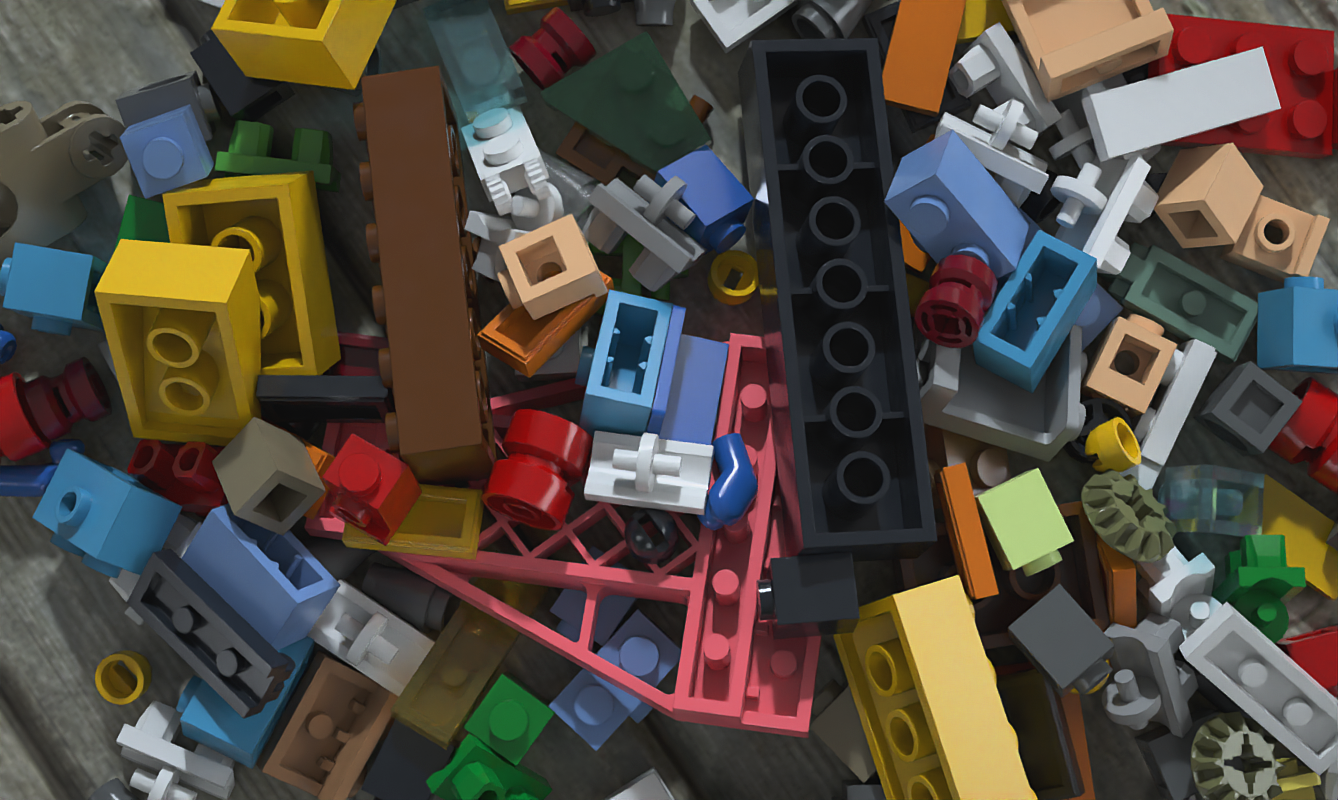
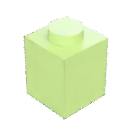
(1023, 523)

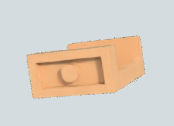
(1087, 40)

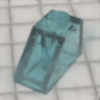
(475, 56)
(1213, 500)

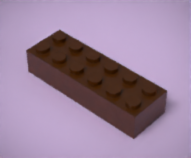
(427, 278)

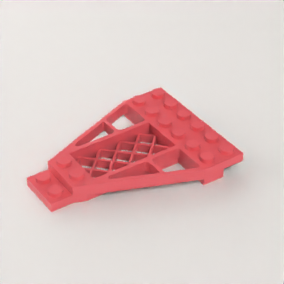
(728, 658)

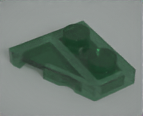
(631, 105)

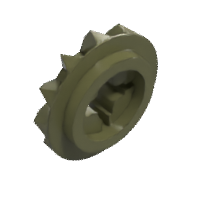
(1128, 516)
(1229, 737)

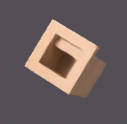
(1296, 248)
(547, 249)
(1151, 356)

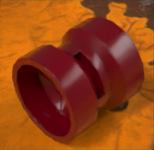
(552, 49)
(952, 311)
(67, 398)

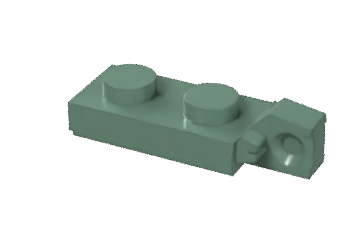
(1184, 300)

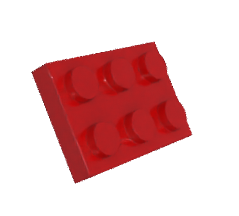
(1301, 72)

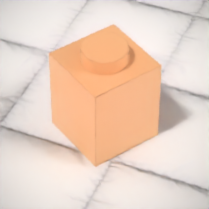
(1208, 196)

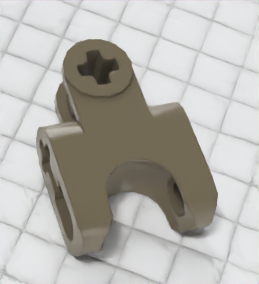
(48, 166)

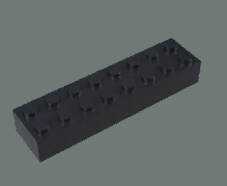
(834, 301)

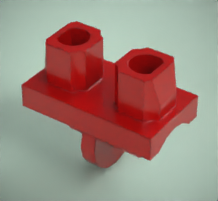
(180, 473)

